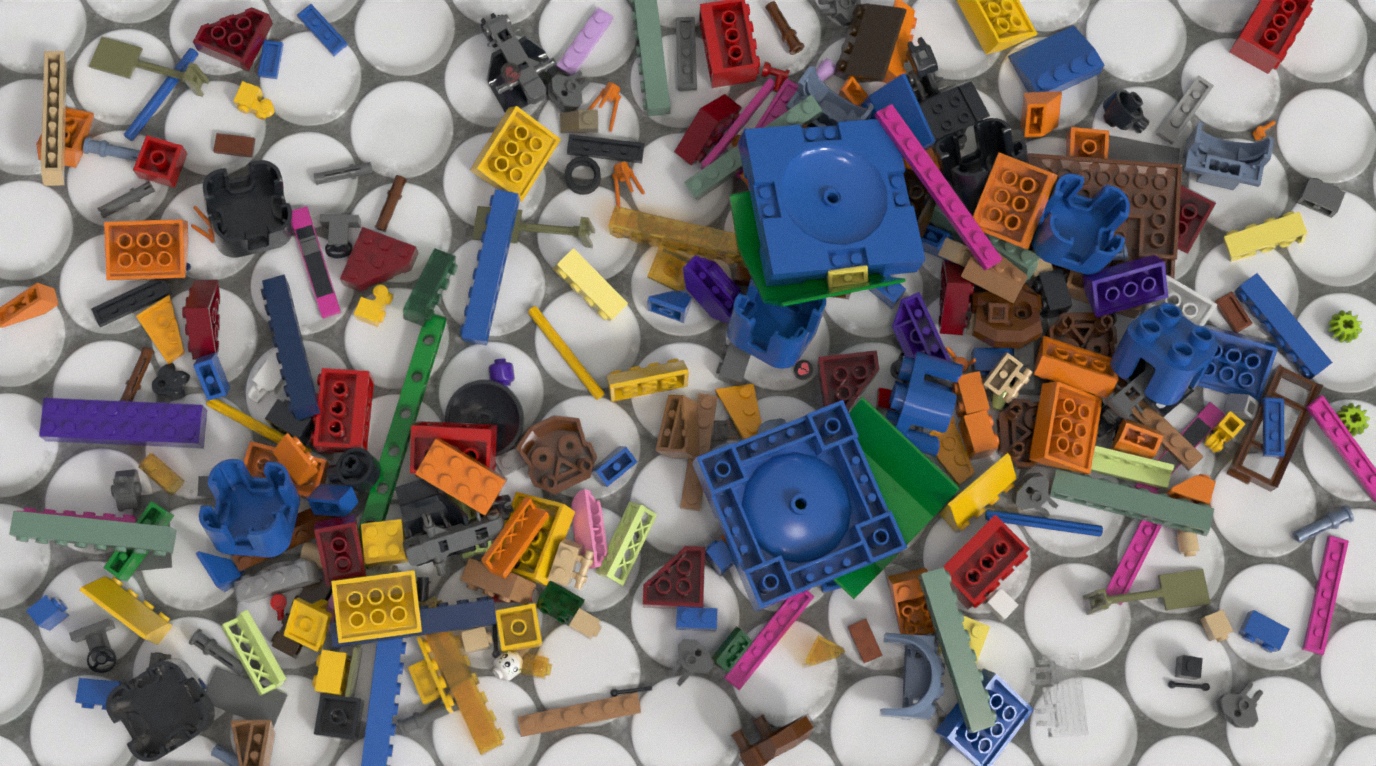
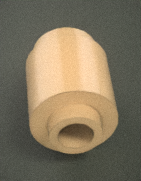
(1187, 543)

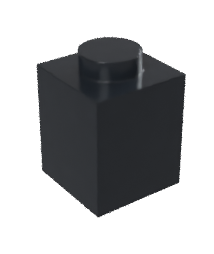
(1188, 667)

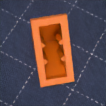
(853, 92)

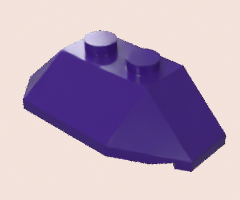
(711, 287)
(917, 330)

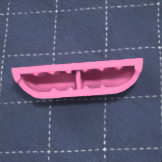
(589, 526)

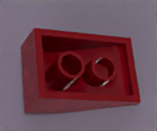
(1193, 215)
(340, 549)

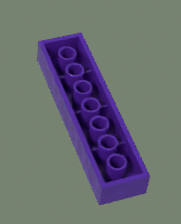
(123, 423)

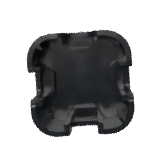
(970, 173)
(248, 211)
(161, 709)

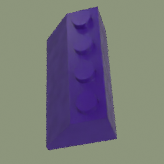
(1126, 285)

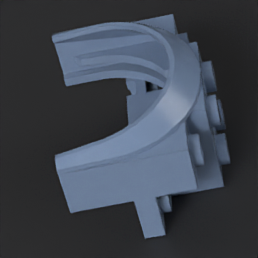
(834, 106)
(1224, 161)
(920, 677)

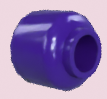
(502, 371)

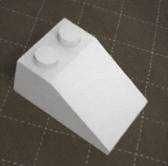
(1192, 304)

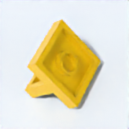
(308, 623)

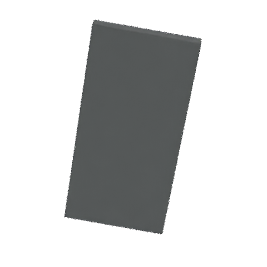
(1135, 150)
(152, 561)
(242, 699)

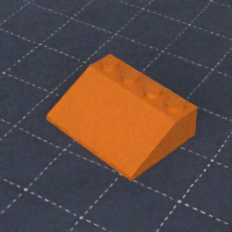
(1014, 200)
(146, 249)
(1066, 427)

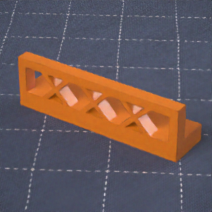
(516, 541)

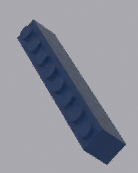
(290, 347)
(439, 620)

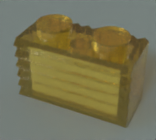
(161, 474)

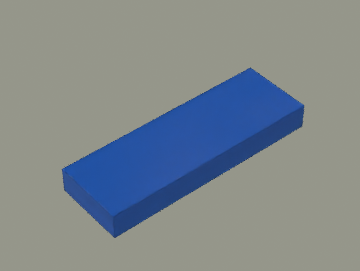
(322, 30)
(1273, 427)

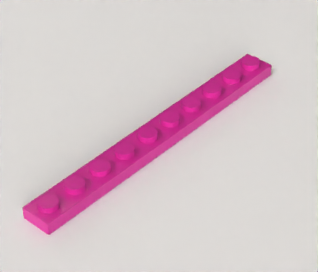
(938, 187)

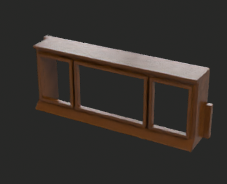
(1246, 475)

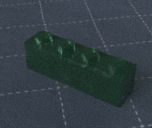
(429, 287)

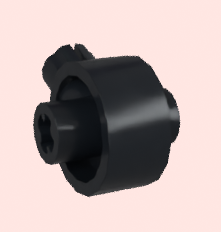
(1125, 111)
(355, 469)

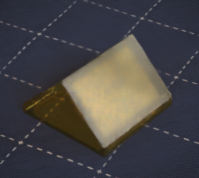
(668, 268)
(822, 651)

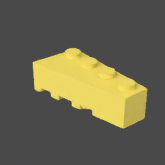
(1265, 236)
(590, 285)

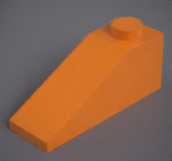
(29, 304)

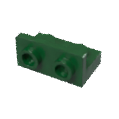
(559, 603)
(732, 650)

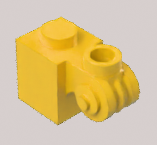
(249, 100)
(373, 311)
(1223, 431)

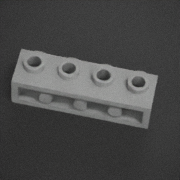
(277, 581)

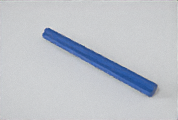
(159, 96)
(1045, 523)

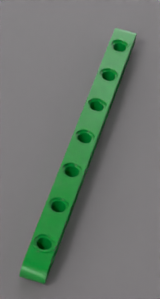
(400, 429)

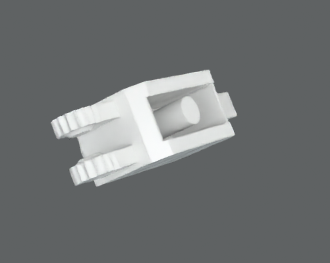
(267, 379)

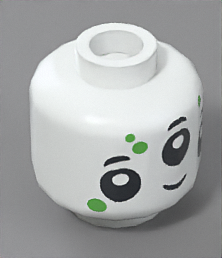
(507, 665)

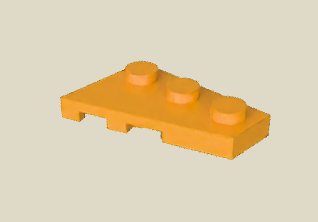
(163, 329)
(742, 407)
(953, 454)

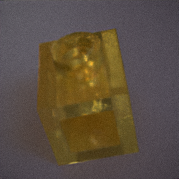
(536, 666)

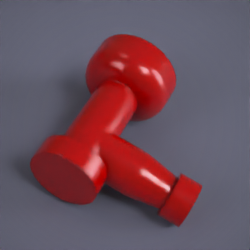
(781, 75)
(278, 603)

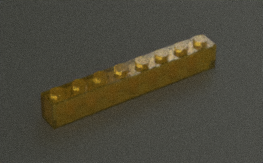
(675, 235)
(465, 689)

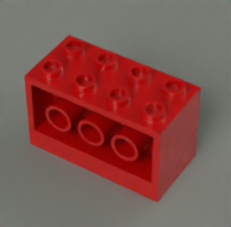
(1271, 32)
(729, 42)
(355, 408)
(463, 436)
(981, 550)

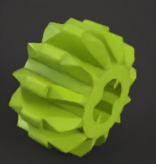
(1339, 331)
(1358, 416)

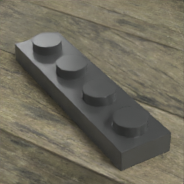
(686, 53)

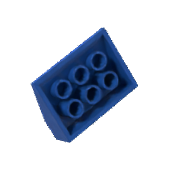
(1057, 62)
(902, 97)
(1239, 364)
(986, 745)

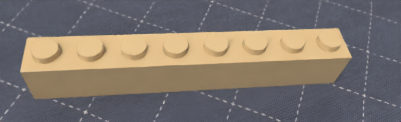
(53, 118)

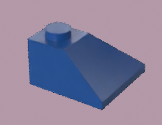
(670, 304)
(221, 570)

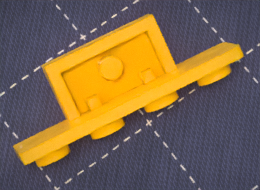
(426, 678)

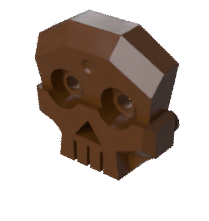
(1018, 330)
(1098, 331)
(1018, 419)
(550, 439)
(772, 741)

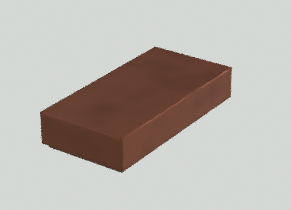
(234, 145)
(1233, 312)
(865, 641)

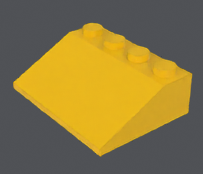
(997, 23)
(515, 153)
(647, 380)
(979, 494)
(541, 552)
(376, 606)
(128, 608)

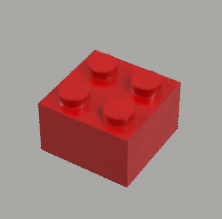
(160, 161)

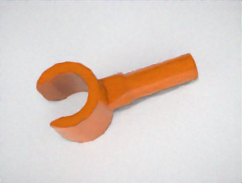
(1259, 132)

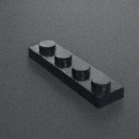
(605, 148)
(131, 301)

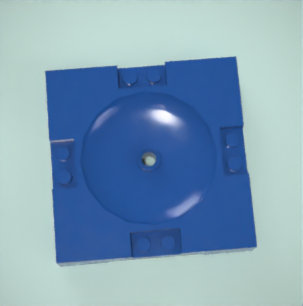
(804, 234)
(770, 539)

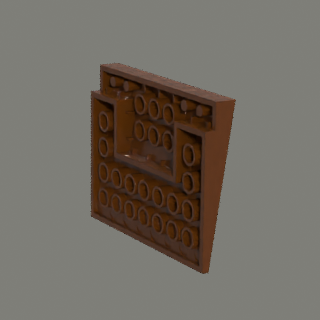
(1152, 195)

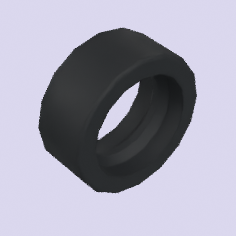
(582, 161)

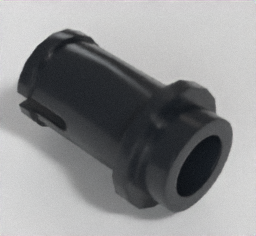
(423, 588)

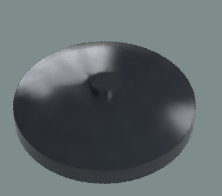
(488, 403)

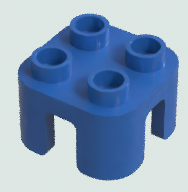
(1079, 229)
(771, 331)
(1171, 345)
(923, 401)
(250, 512)

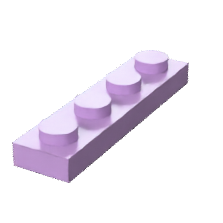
(585, 42)

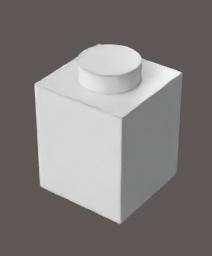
(1000, 604)

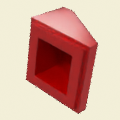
(883, 397)

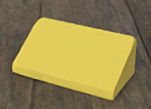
(847, 276)

